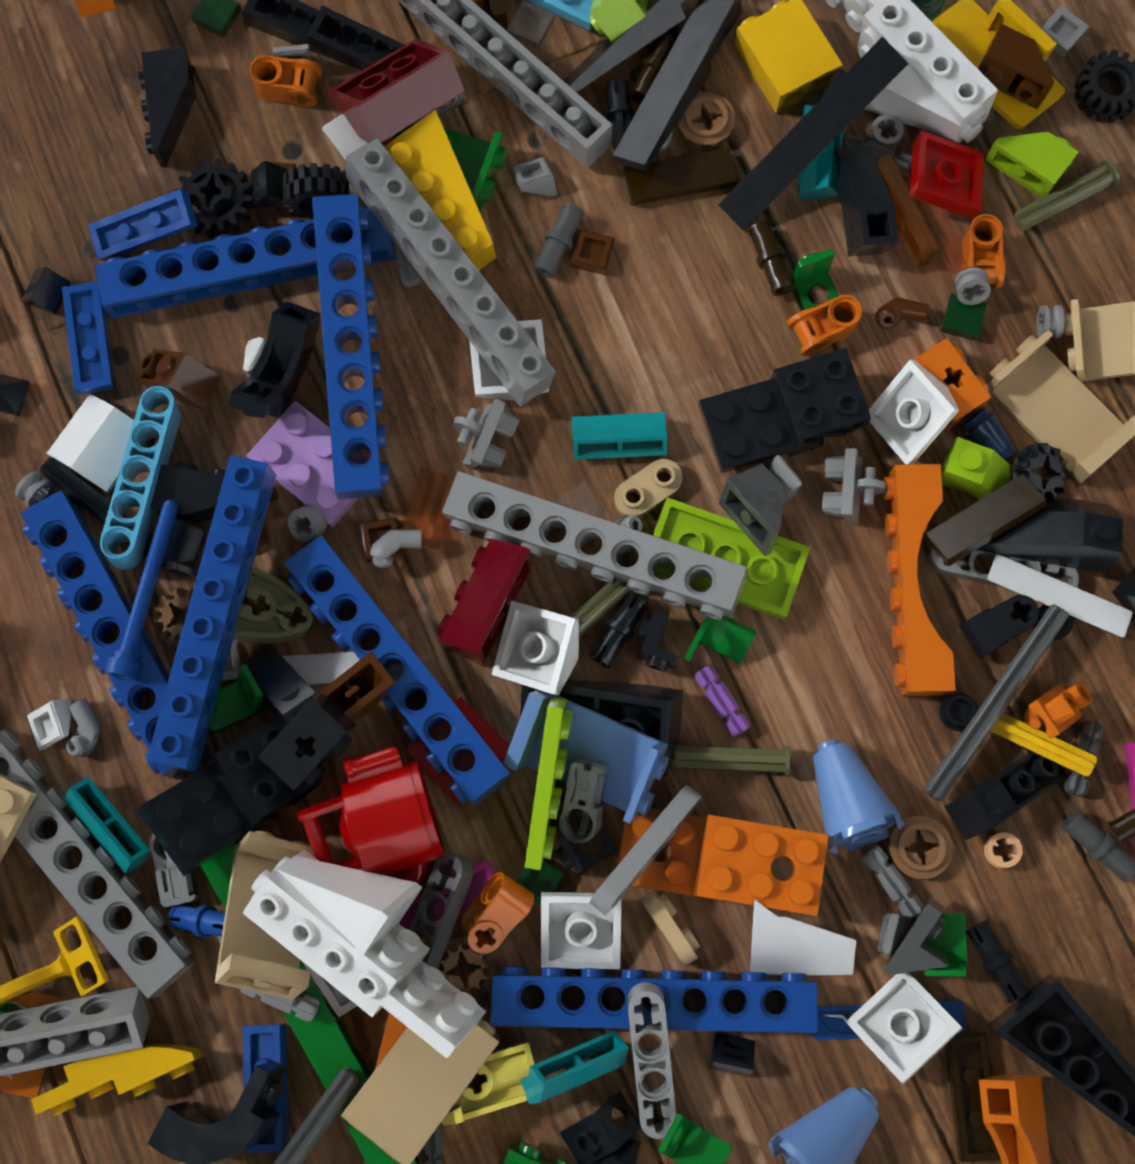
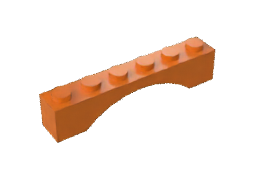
(924, 658)
(1016, 1117)

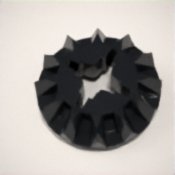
(1044, 456)

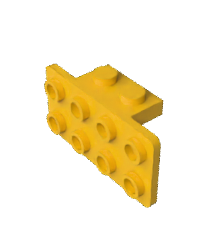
(972, 32)

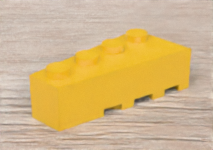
(434, 171)

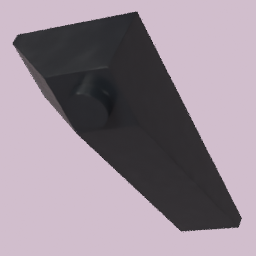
(1065, 534)
(639, 706)

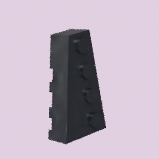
(1072, 1048)

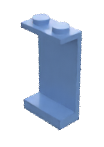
(630, 755)

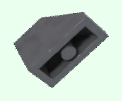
(756, 505)

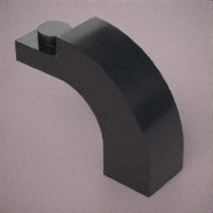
(281, 364)
(199, 1139)

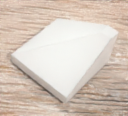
(253, 354)
(50, 723)

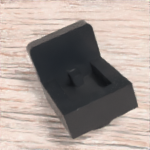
(652, 632)

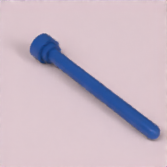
(124, 661)

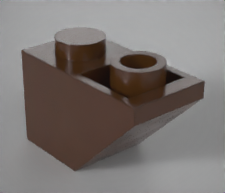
(1016, 67)
(180, 373)

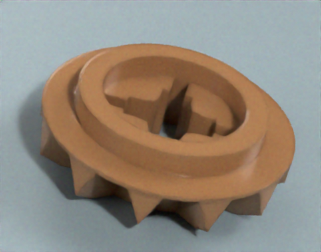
(715, 108)
(165, 615)
(934, 860)
(480, 980)

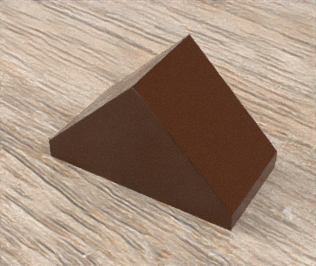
(360, 687)

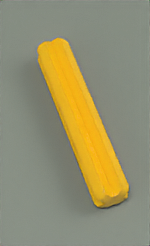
(1039, 743)

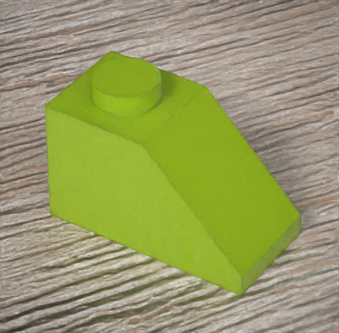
(616, 16)
(1033, 159)
(974, 469)

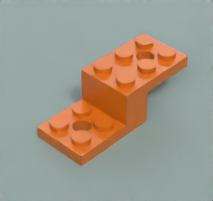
(733, 862)

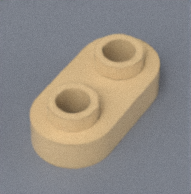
(649, 488)
(681, 941)

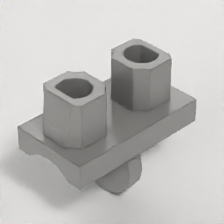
(492, 421)
(850, 471)

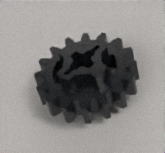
(218, 210)

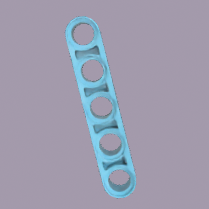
(135, 461)

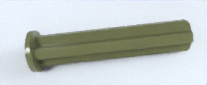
(1068, 195)
(600, 604)
(732, 759)

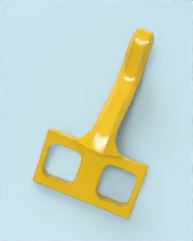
(66, 964)

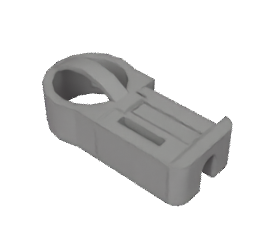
(584, 793)
(171, 884)

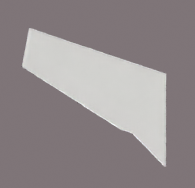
(797, 947)

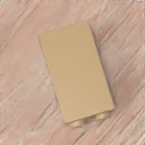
(1101, 340)
(1058, 408)
(247, 953)
(416, 1091)

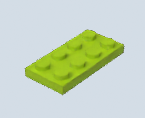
(769, 579)
(547, 796)

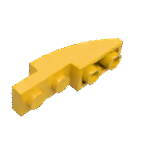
(127, 1069)

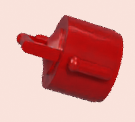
(383, 818)

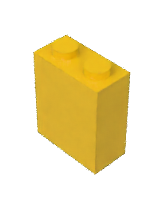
(786, 54)

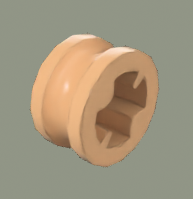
(1008, 839)

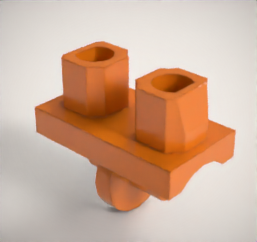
(1057, 709)

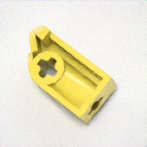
(501, 1084)

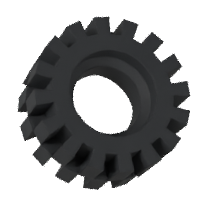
(1095, 98)
(310, 182)

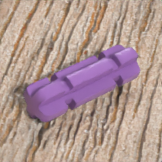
(722, 700)

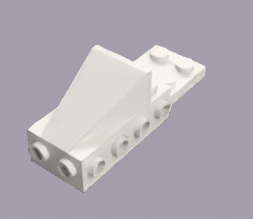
(938, 80)
(357, 919)

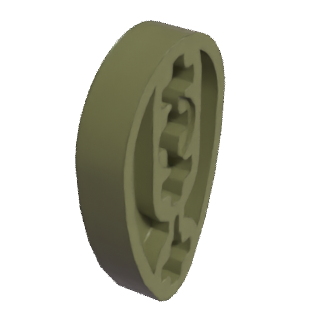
(280, 602)

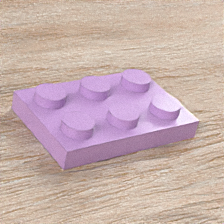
(302, 459)

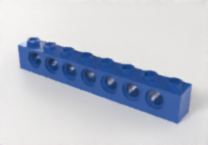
(331, 217)
(229, 276)
(58, 515)
(320, 561)
(212, 615)
(796, 1015)

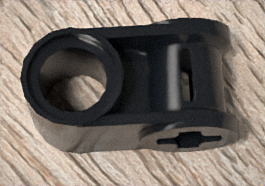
(996, 627)

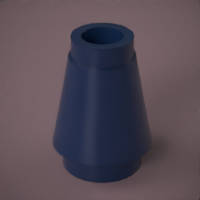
(987, 431)

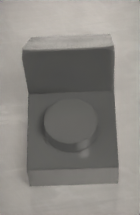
(915, 953)

